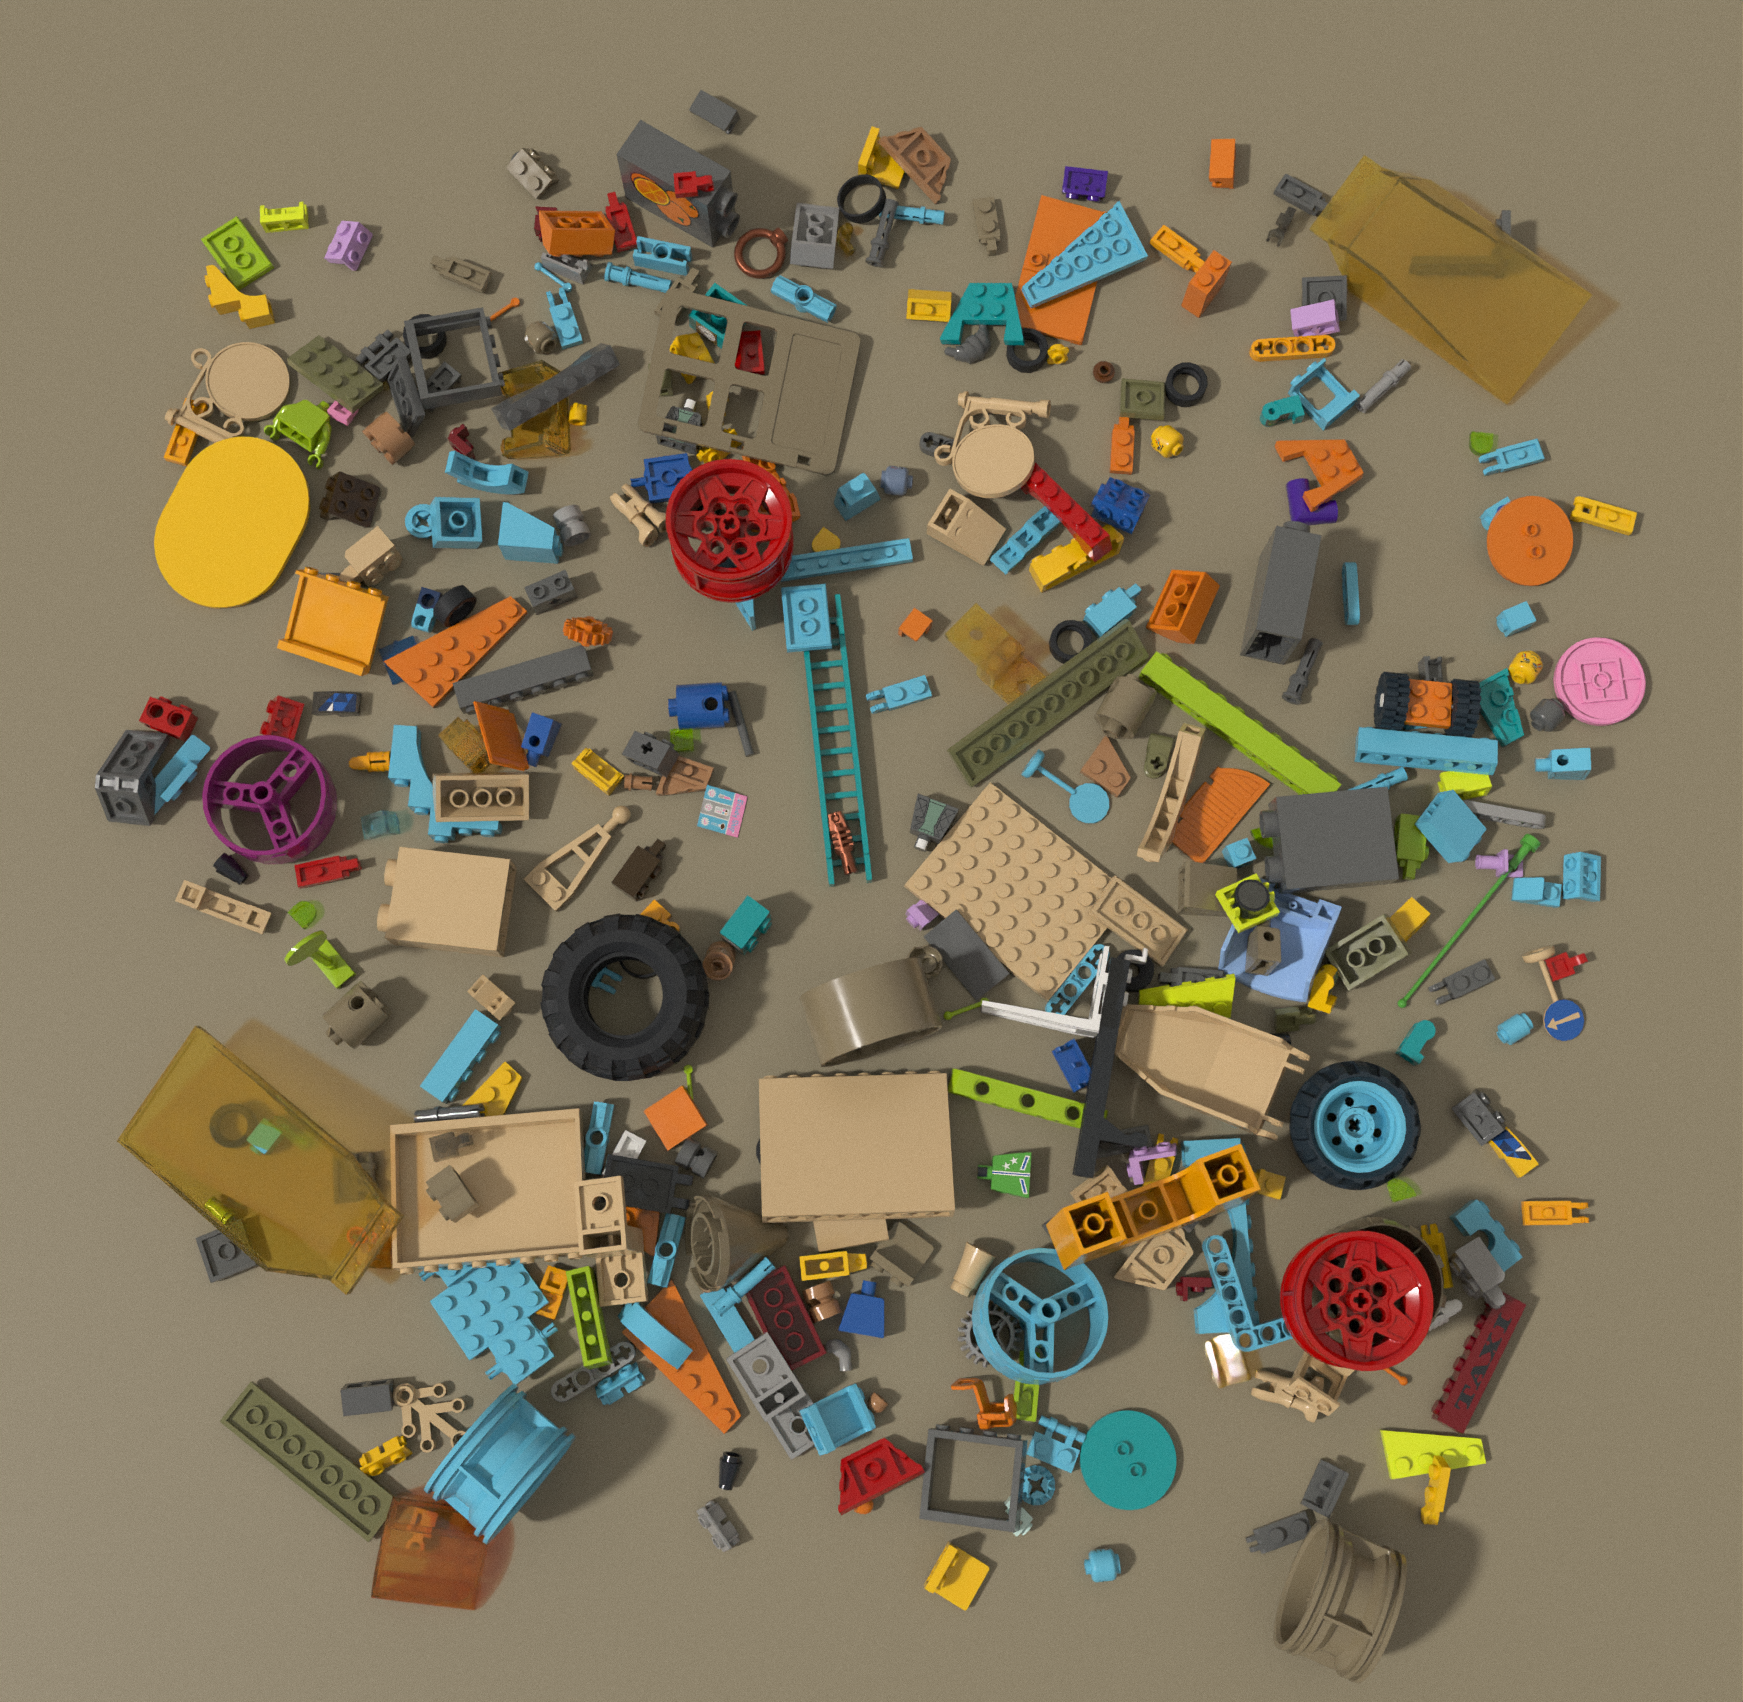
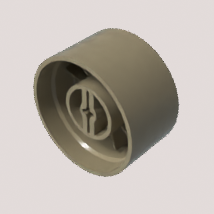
(870, 1011)

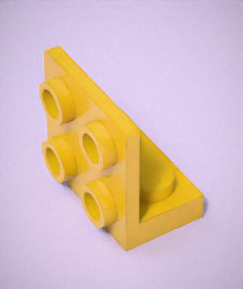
(878, 163)
(956, 1576)

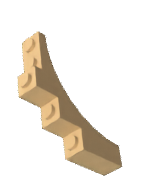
(1173, 794)

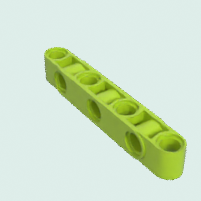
(1010, 1095)

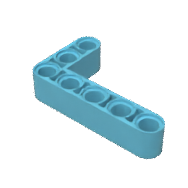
(1238, 1302)

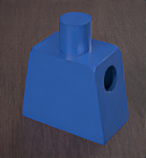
(543, 729)
(864, 1312)

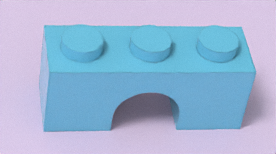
(1475, 1217)

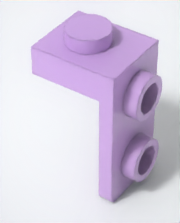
(920, 915)
(1137, 1155)

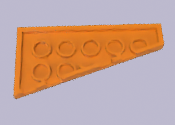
(451, 654)
(698, 1374)

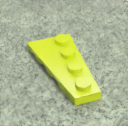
(1211, 995)

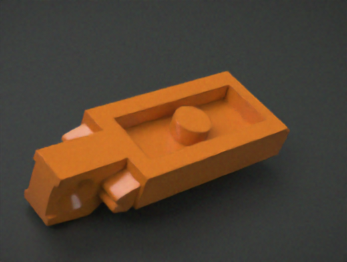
(1122, 447)

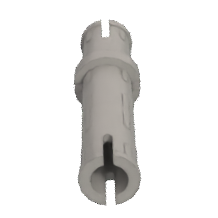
(1389, 379)

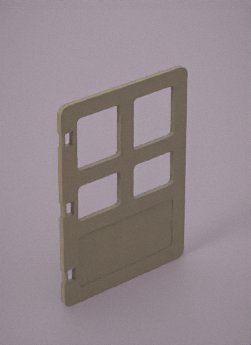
(802, 393)

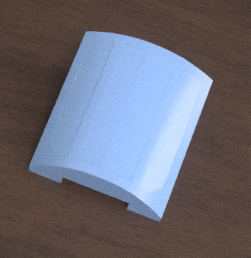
(1304, 939)

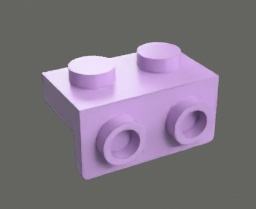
(349, 244)

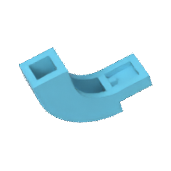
(485, 477)
(654, 1334)

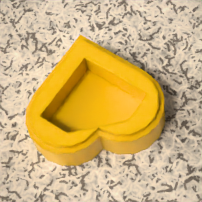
(825, 541)

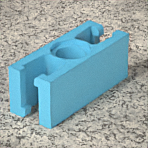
(658, 248)

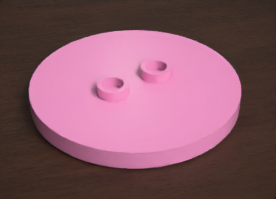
(1599, 681)

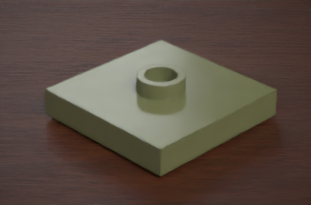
(1142, 399)

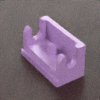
(1315, 319)

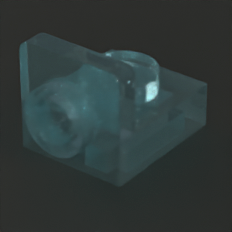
(380, 824)

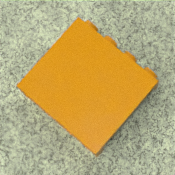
(334, 621)

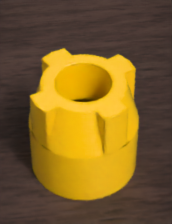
(578, 414)

